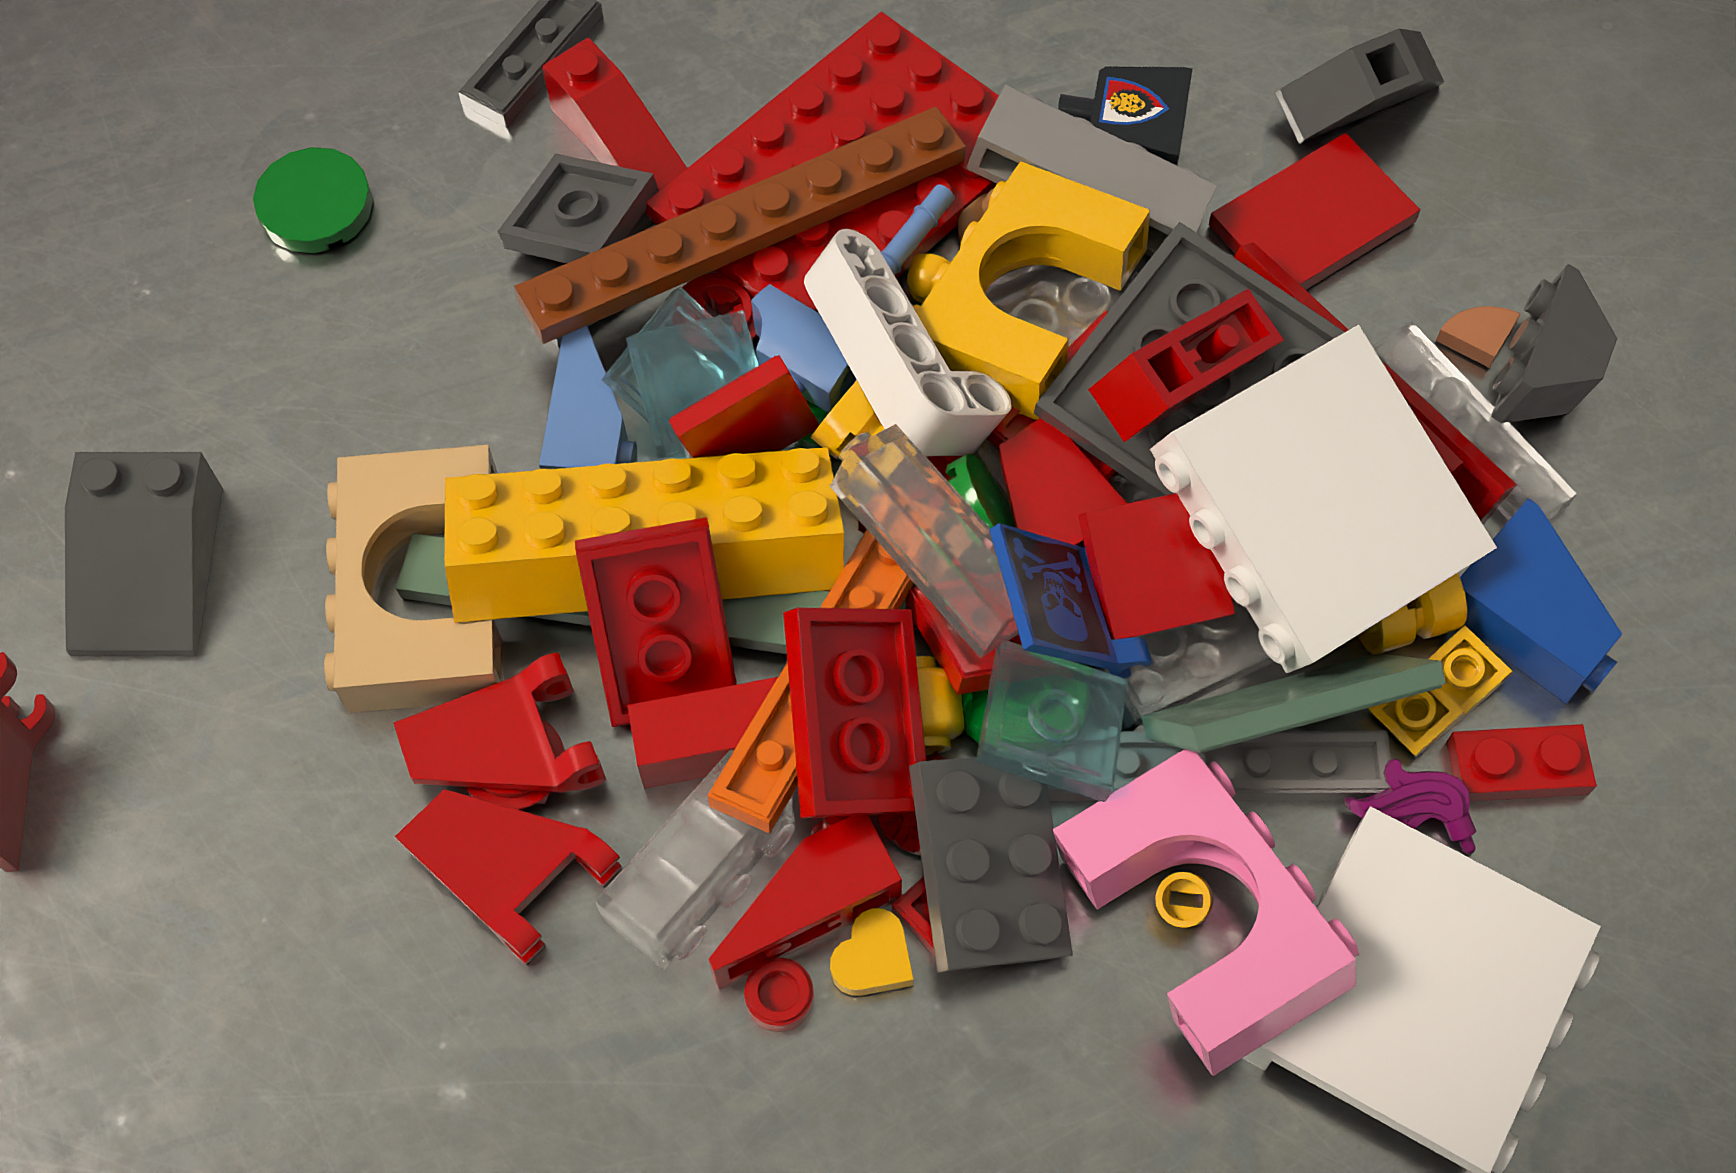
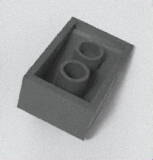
(138, 552)

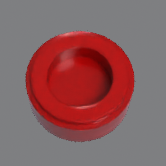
(779, 994)

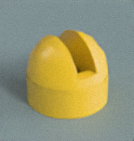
(922, 273)
(1183, 915)

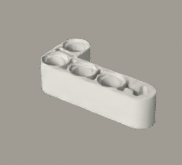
(895, 355)

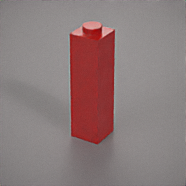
(691, 732)

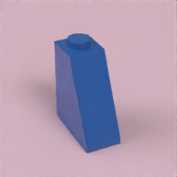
(1539, 607)

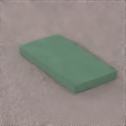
(1292, 701)

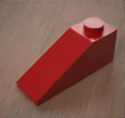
(607, 113)
(1184, 364)
(811, 896)

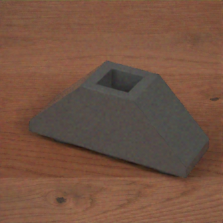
(1359, 83)
(1557, 351)

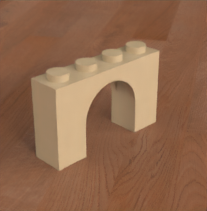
(377, 655)

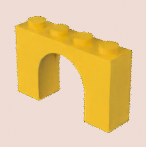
(1028, 223)

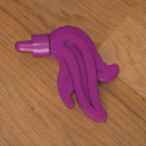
(1422, 796)

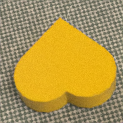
(873, 957)

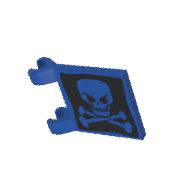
(1058, 602)

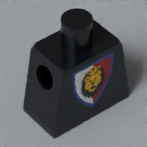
(1138, 106)

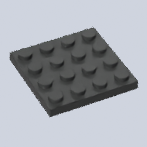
(1172, 288)

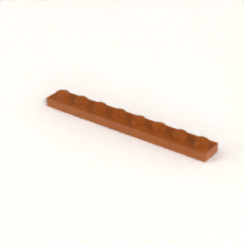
(738, 224)

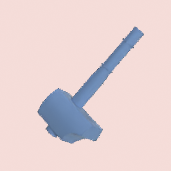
(801, 334)

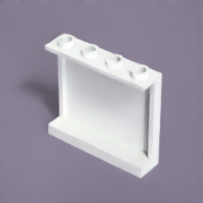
(1321, 500)
(1449, 998)

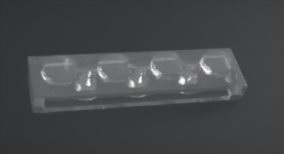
(1456, 399)

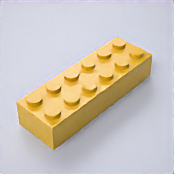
(516, 532)

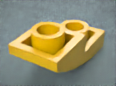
(1470, 677)

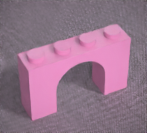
(1292, 954)

